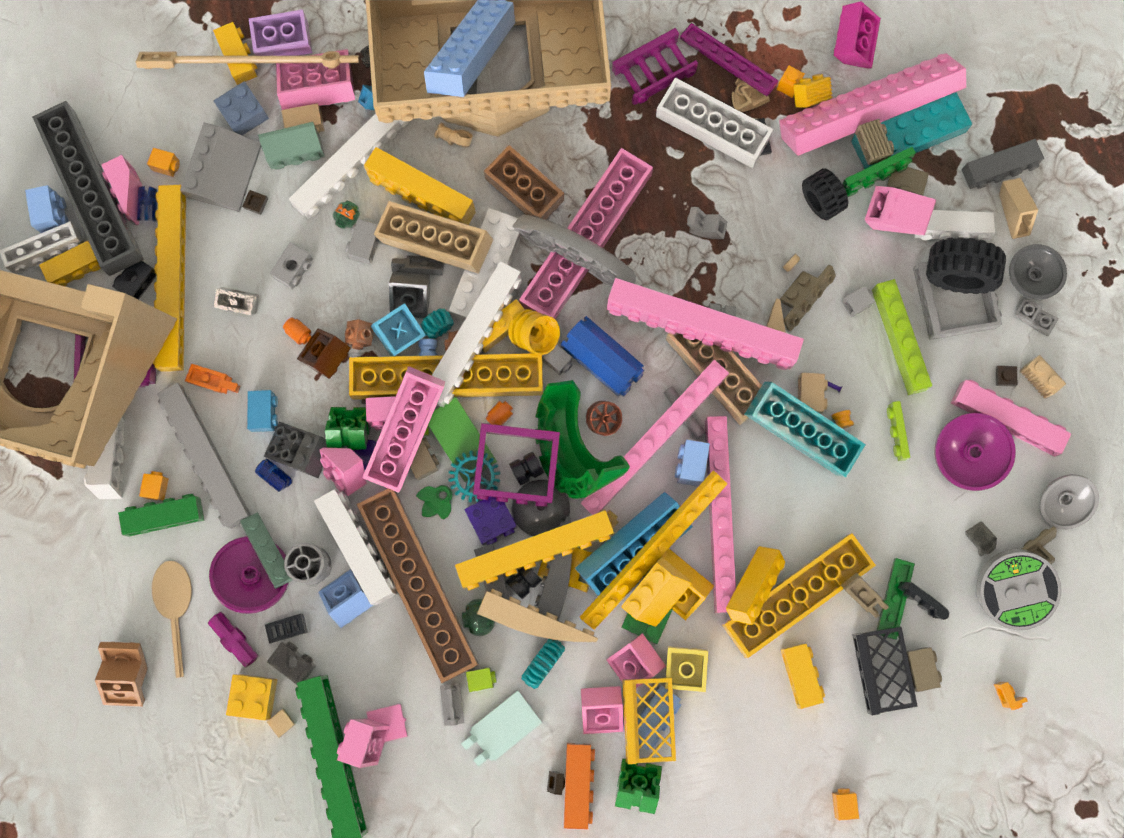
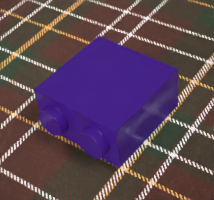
(490, 520)

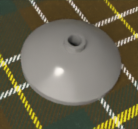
(1077, 505)

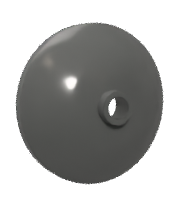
(1047, 267)
(535, 521)

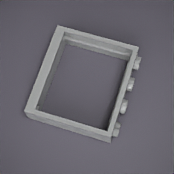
(930, 313)

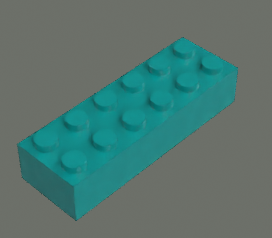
(924, 126)
(805, 429)

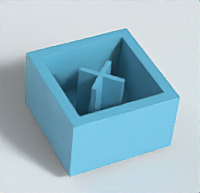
(398, 330)

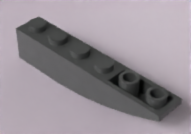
(556, 583)

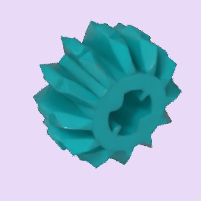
(437, 323)

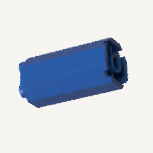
(603, 357)

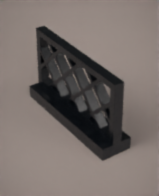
(868, 677)

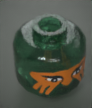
(346, 214)

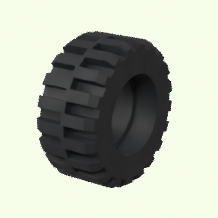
(966, 265)

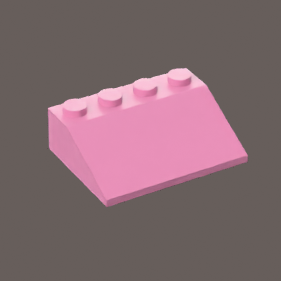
(314, 83)

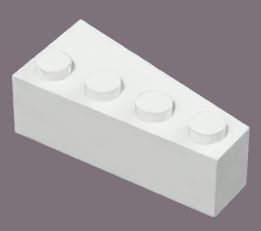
(105, 476)

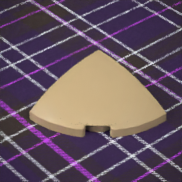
(747, 97)

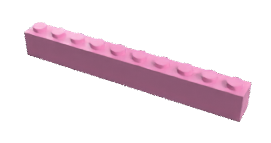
(660, 433)
(720, 515)

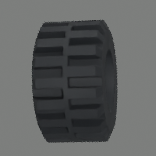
(825, 194)

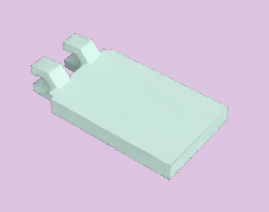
(502, 728)

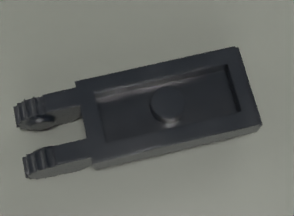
(924, 600)

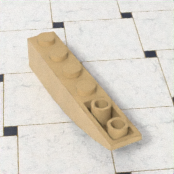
(529, 620)

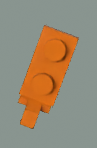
(211, 379)

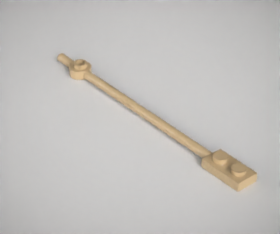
(168, 59)

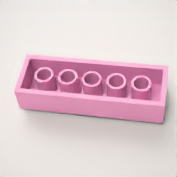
(404, 429)

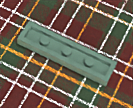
(265, 549)

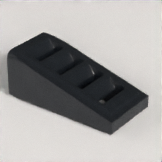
(301, 626)

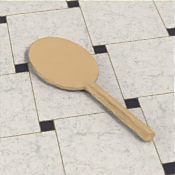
(172, 598)

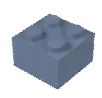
(241, 109)

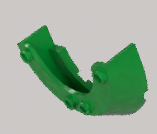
(576, 468)

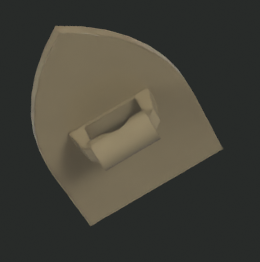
(909, 180)

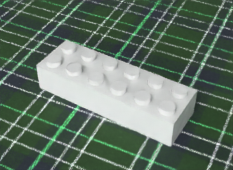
(714, 122)
(502, 249)
(355, 547)

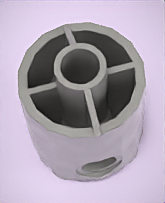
(307, 564)

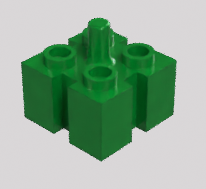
(347, 428)
(638, 786)

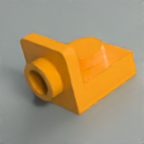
(1006, 695)

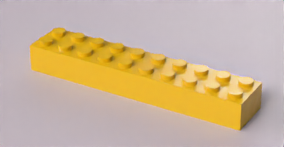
(488, 377)

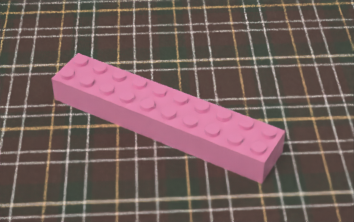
(874, 101)
(594, 221)
(704, 324)

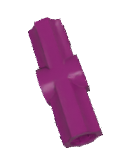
(233, 639)

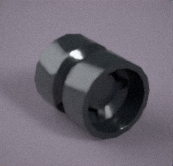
(526, 468)
(529, 576)

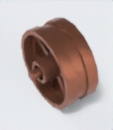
(604, 418)

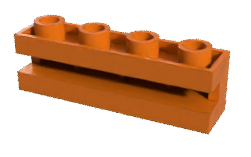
(578, 786)

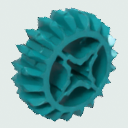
(459, 468)
(543, 663)

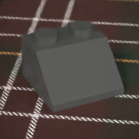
(412, 290)

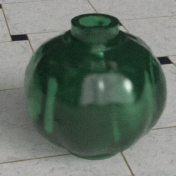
(477, 624)

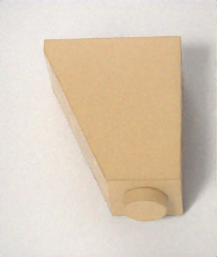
(1018, 207)

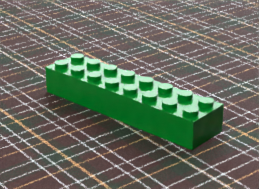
(336, 776)

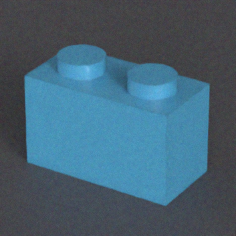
(261, 411)

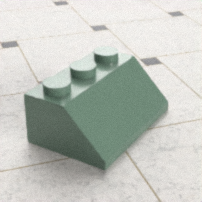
(292, 145)

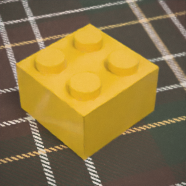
(251, 697)

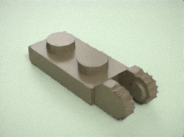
(864, 594)

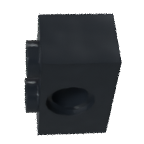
(136, 289)

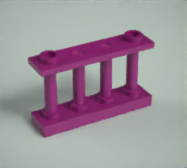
(654, 49)

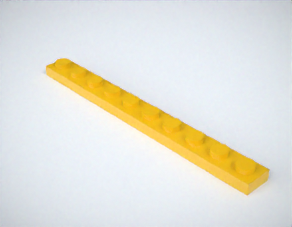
(653, 550)

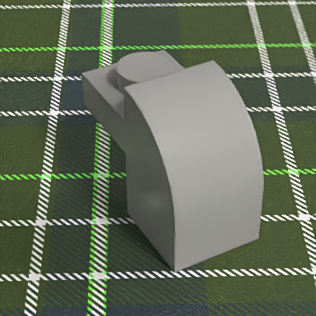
(706, 226)

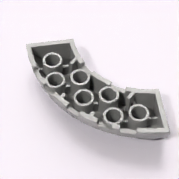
(574, 248)

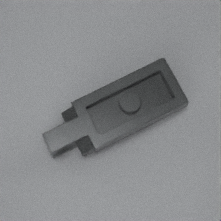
(417, 265)

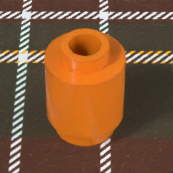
(297, 331)
(499, 413)

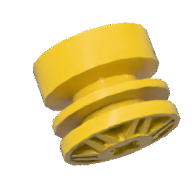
(534, 331)

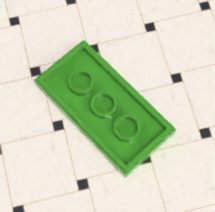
(457, 435)

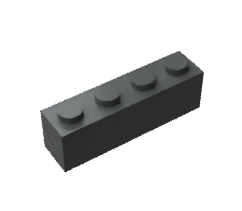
(1002, 164)

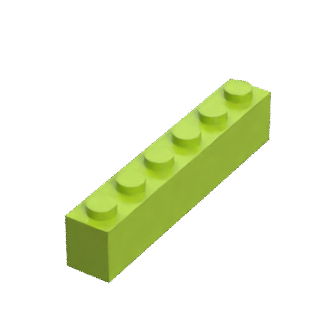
(901, 337)

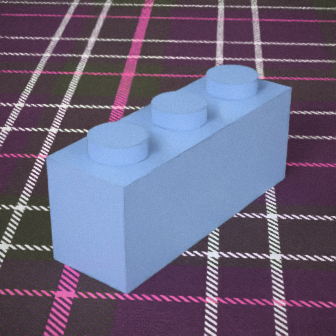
(653, 719)

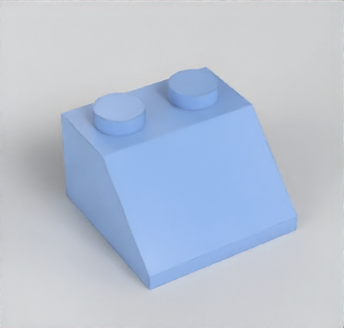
(344, 599)

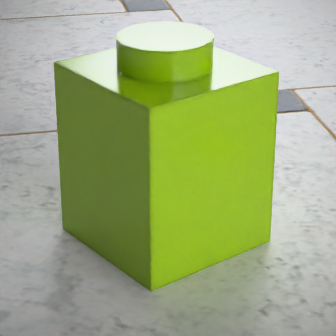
(481, 679)

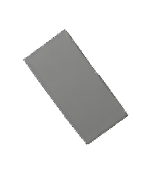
(1036, 318)

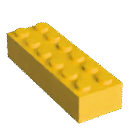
(418, 187)

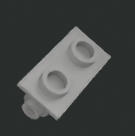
(452, 704)

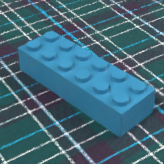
(612, 556)

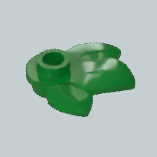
(433, 503)

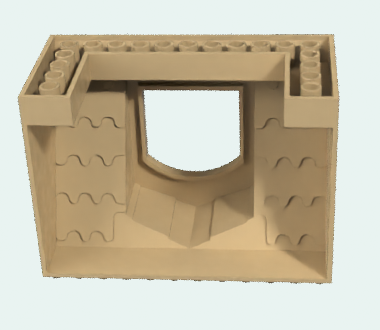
(564, 57)
(119, 351)

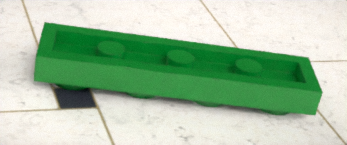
(894, 598)

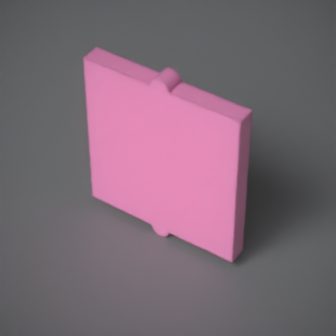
(391, 716)

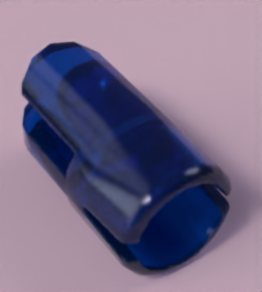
(146, 200)
(273, 475)

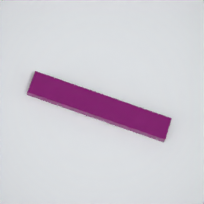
(729, 59)

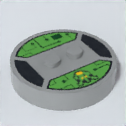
(1018, 589)

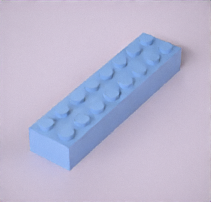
(469, 48)

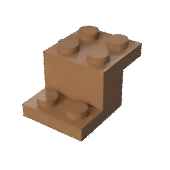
(121, 674)

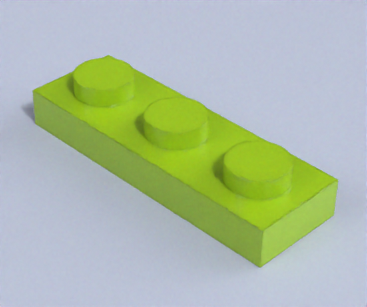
(898, 431)

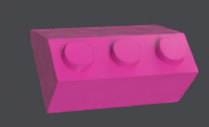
(857, 35)

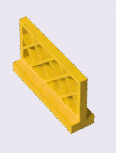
(631, 720)

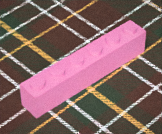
(1018, 420)

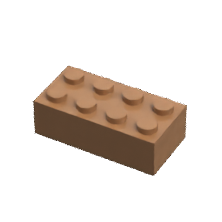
(523, 184)

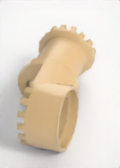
(460, 137)

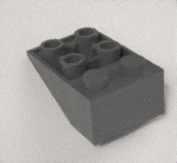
(296, 449)

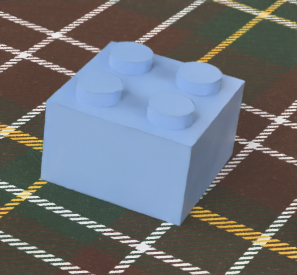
(45, 208)
(693, 462)

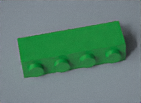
(161, 516)

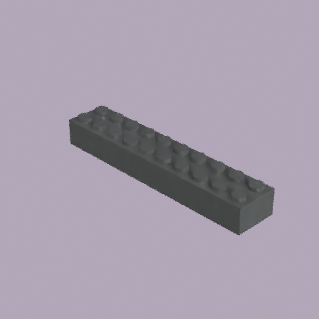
(87, 188)

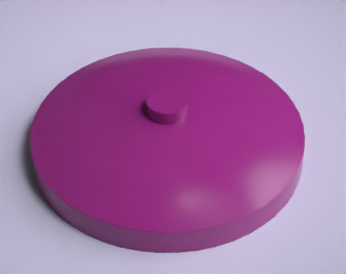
(975, 451)
(241, 580)

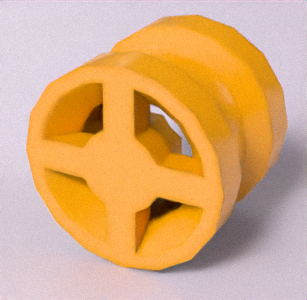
(843, 419)

